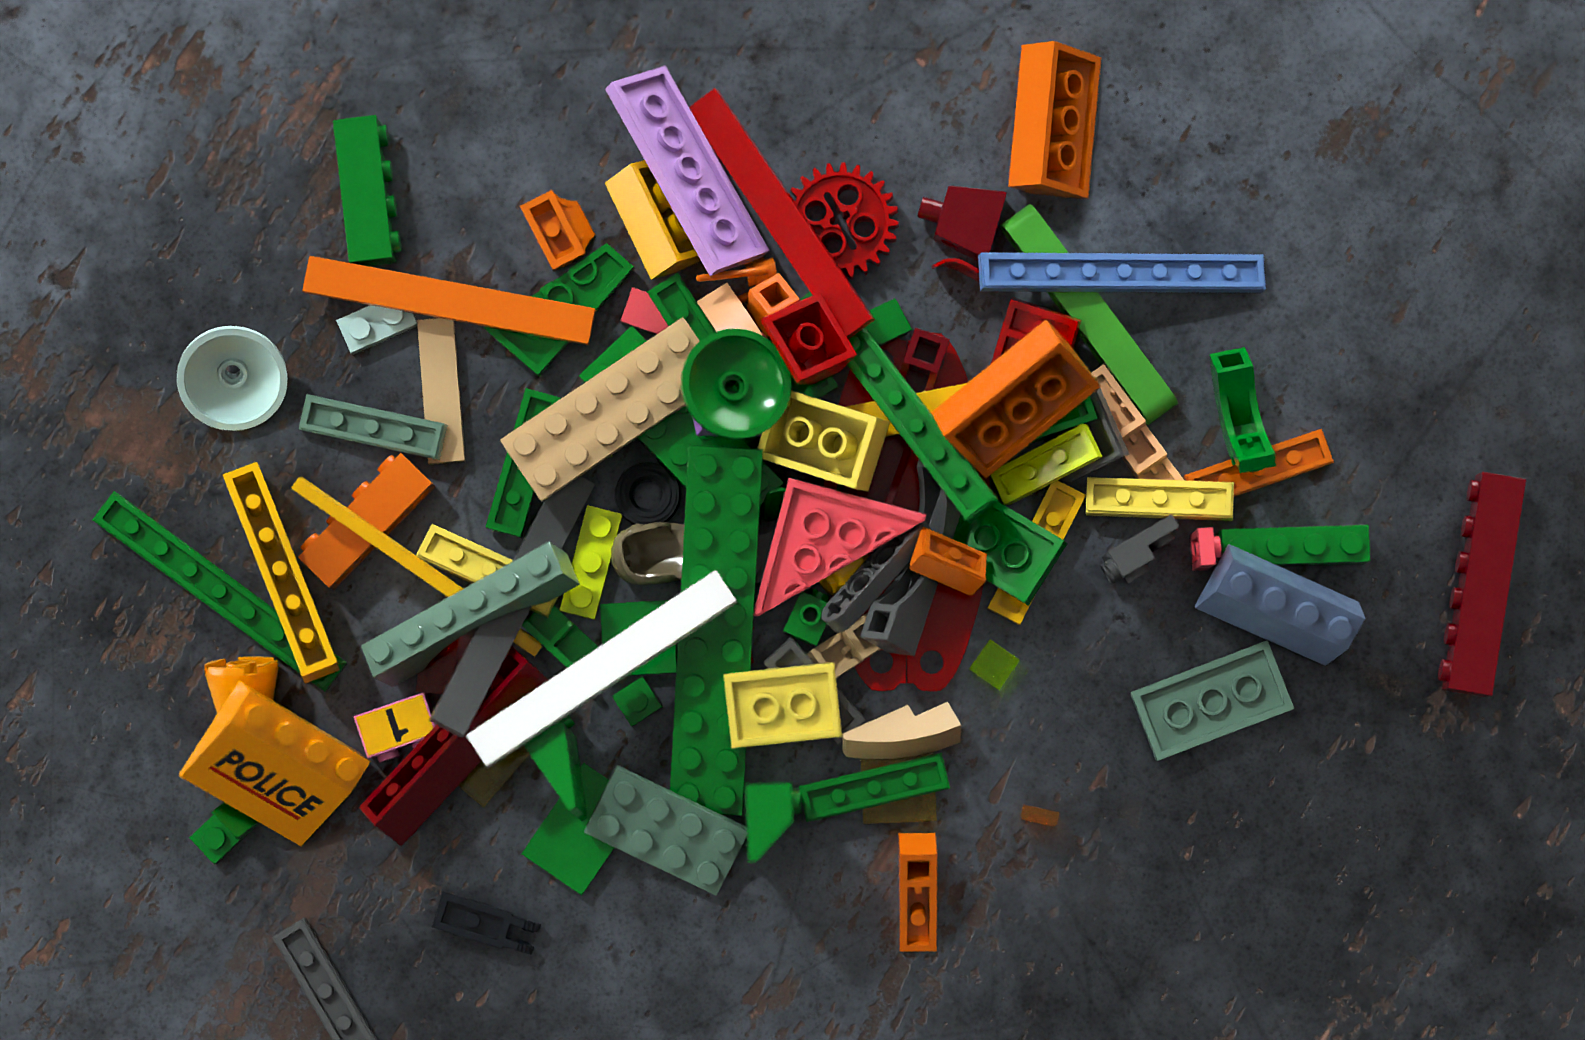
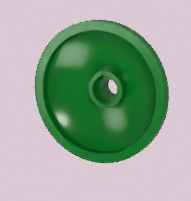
(754, 368)

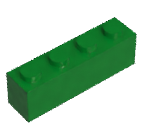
(365, 191)
(1302, 544)

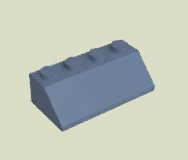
(1281, 606)

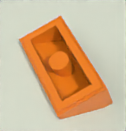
(949, 562)

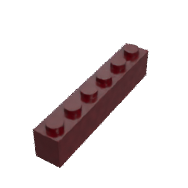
(1483, 584)
(443, 758)

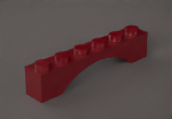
(921, 371)

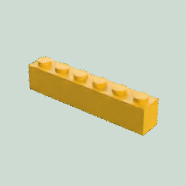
(281, 572)

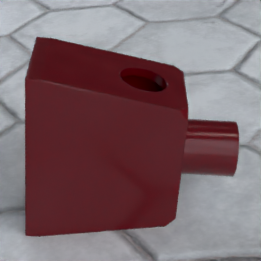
(965, 218)

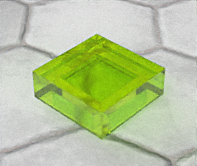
(994, 664)

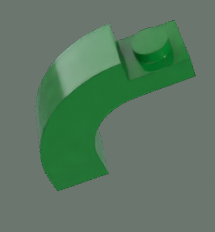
(1239, 411)

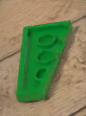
(584, 284)

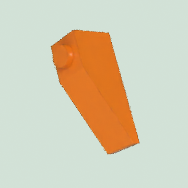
(917, 892)

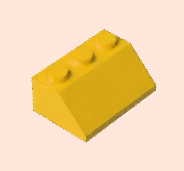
(651, 221)

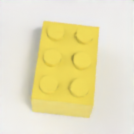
(826, 441)

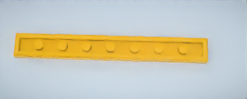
(394, 549)

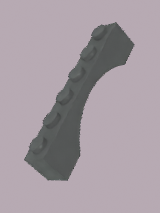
(901, 611)

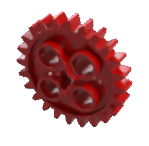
(869, 208)

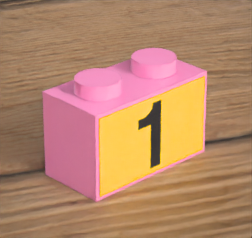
(395, 726)

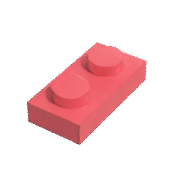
(1204, 548)

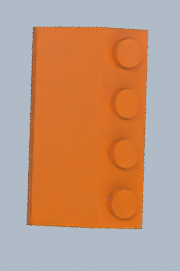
(1054, 120)
(1015, 399)

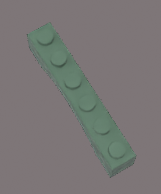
(522, 583)

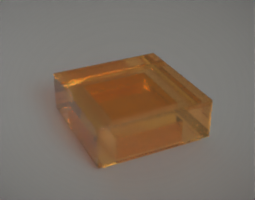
(1038, 815)

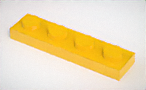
(1055, 516)

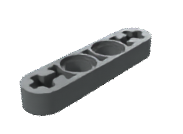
(876, 574)

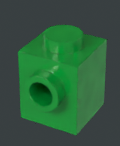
(805, 619)

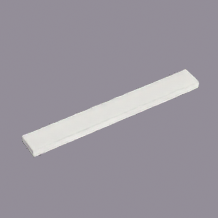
(601, 669)

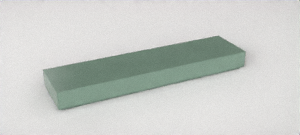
(373, 427)

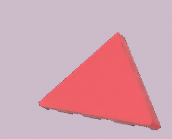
(821, 534)

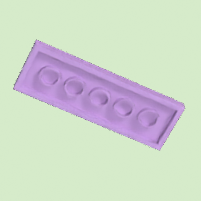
(687, 170)

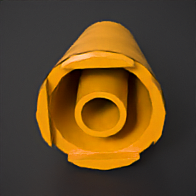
(254, 671)

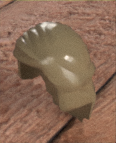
(649, 553)

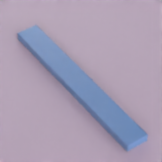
(1121, 272)

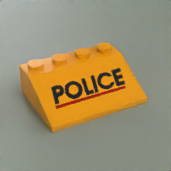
(273, 765)

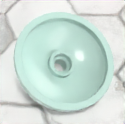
(225, 398)

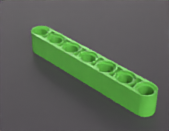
(1099, 325)

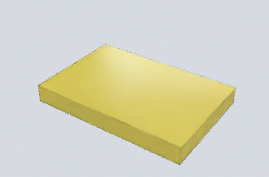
(782, 705)

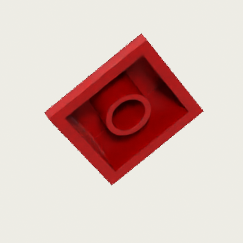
(809, 340)

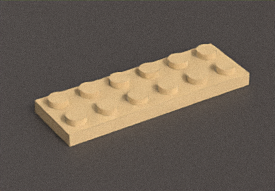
(603, 413)

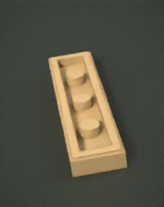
(442, 384)

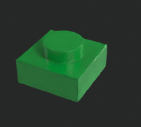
(637, 701)

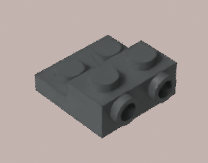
(1132, 557)

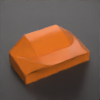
(559, 228)

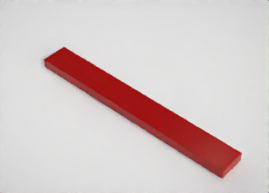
(779, 212)

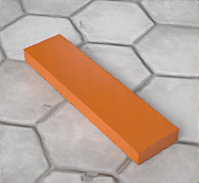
(1292, 459)

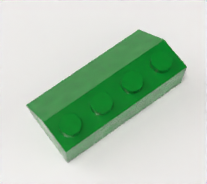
(768, 814)

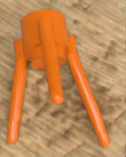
(754, 271)

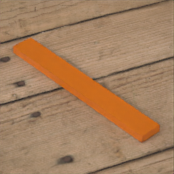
(449, 300)

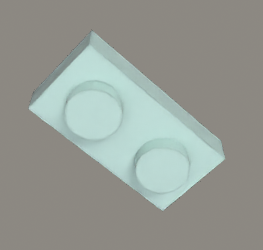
(373, 326)

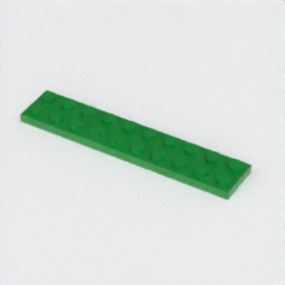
(721, 537)

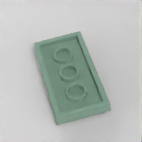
(1211, 700)
(666, 830)

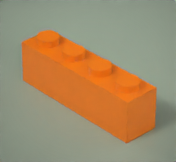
(382, 504)

